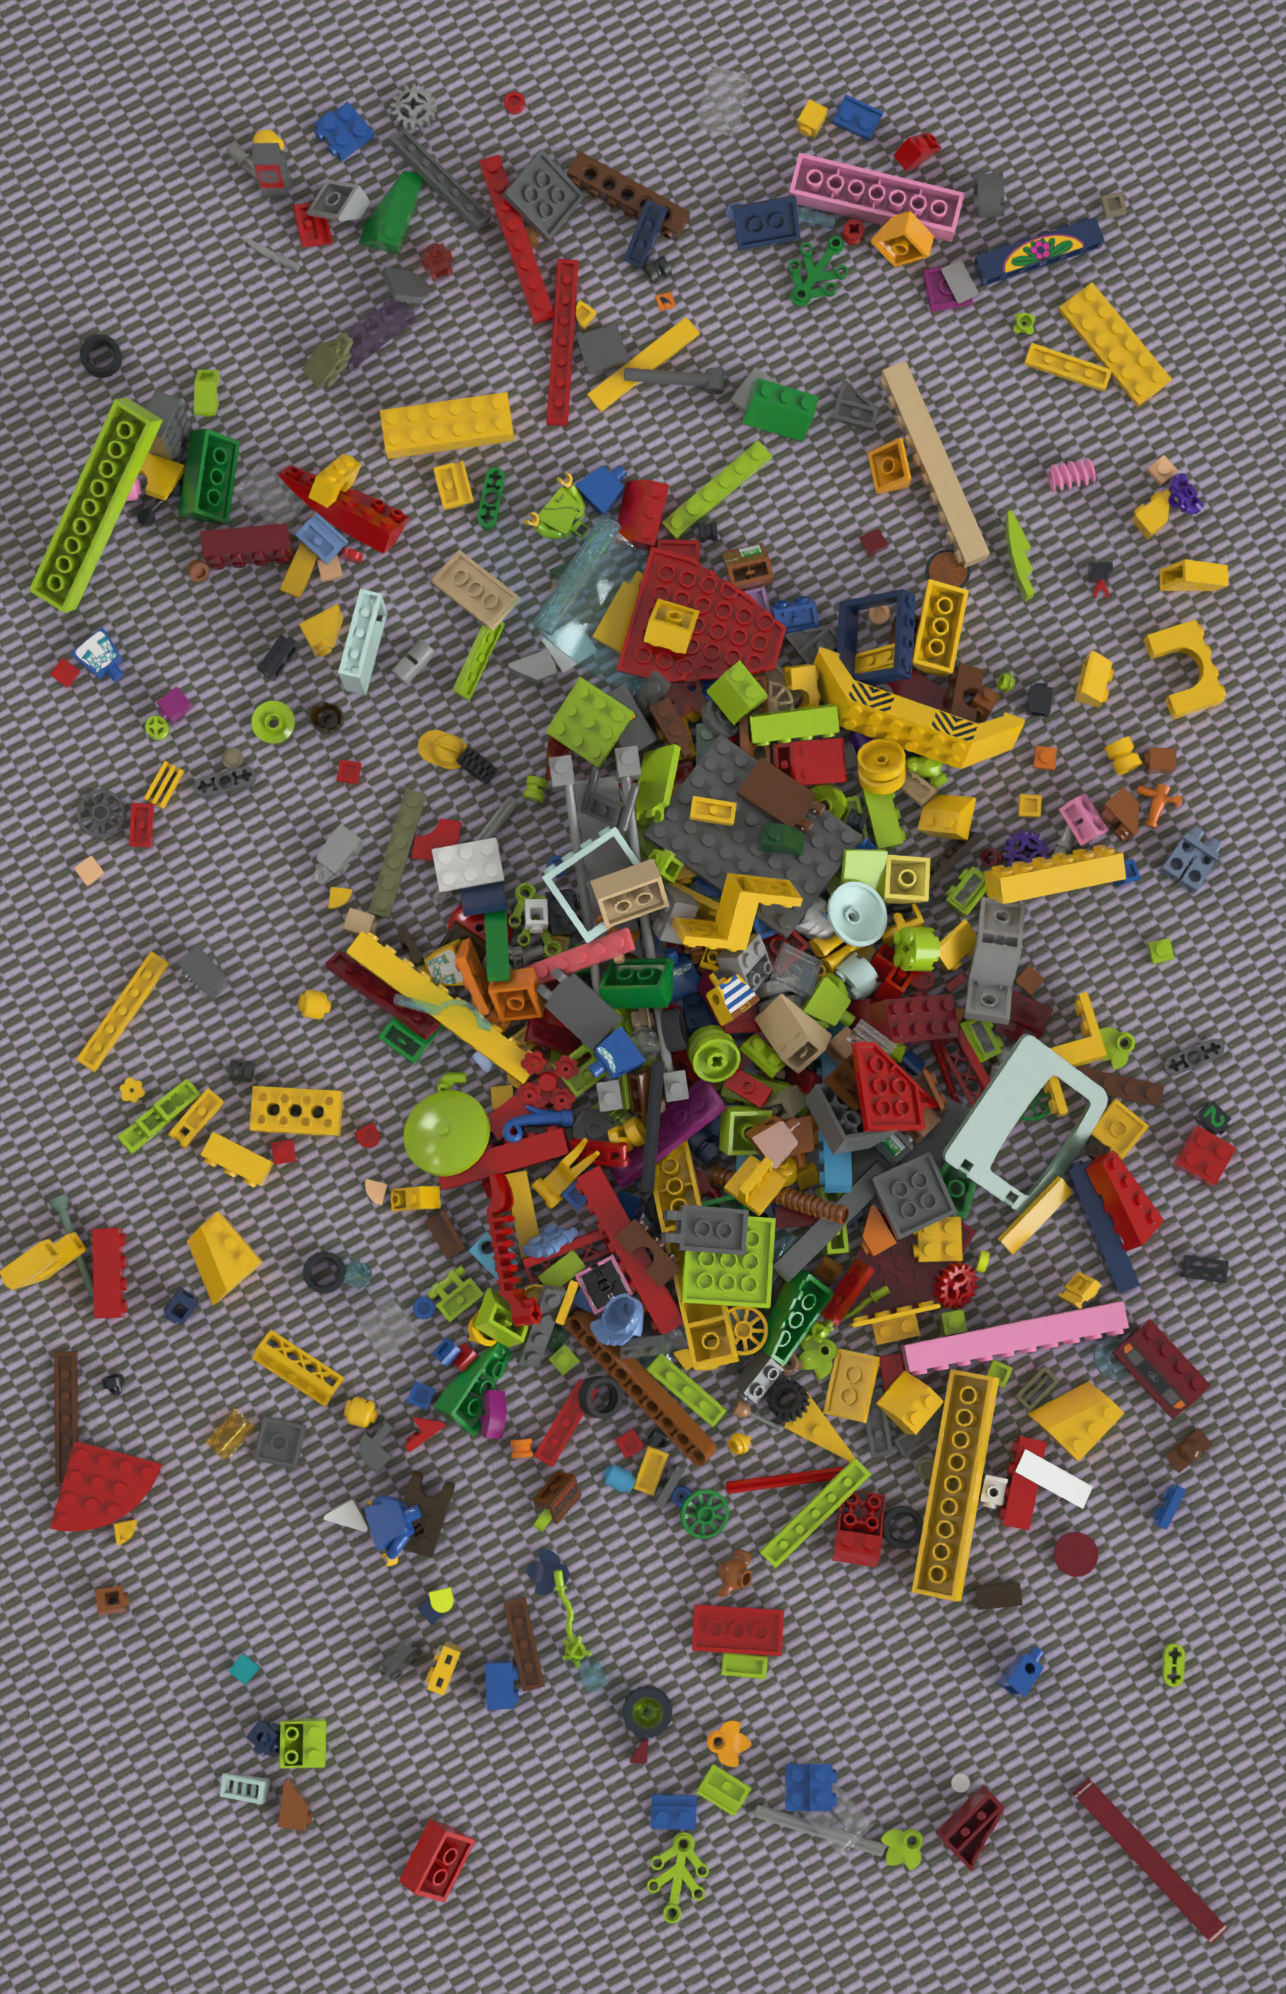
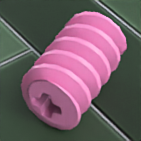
(1071, 473)

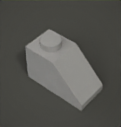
(535, 668)

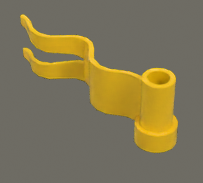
(562, 1176)

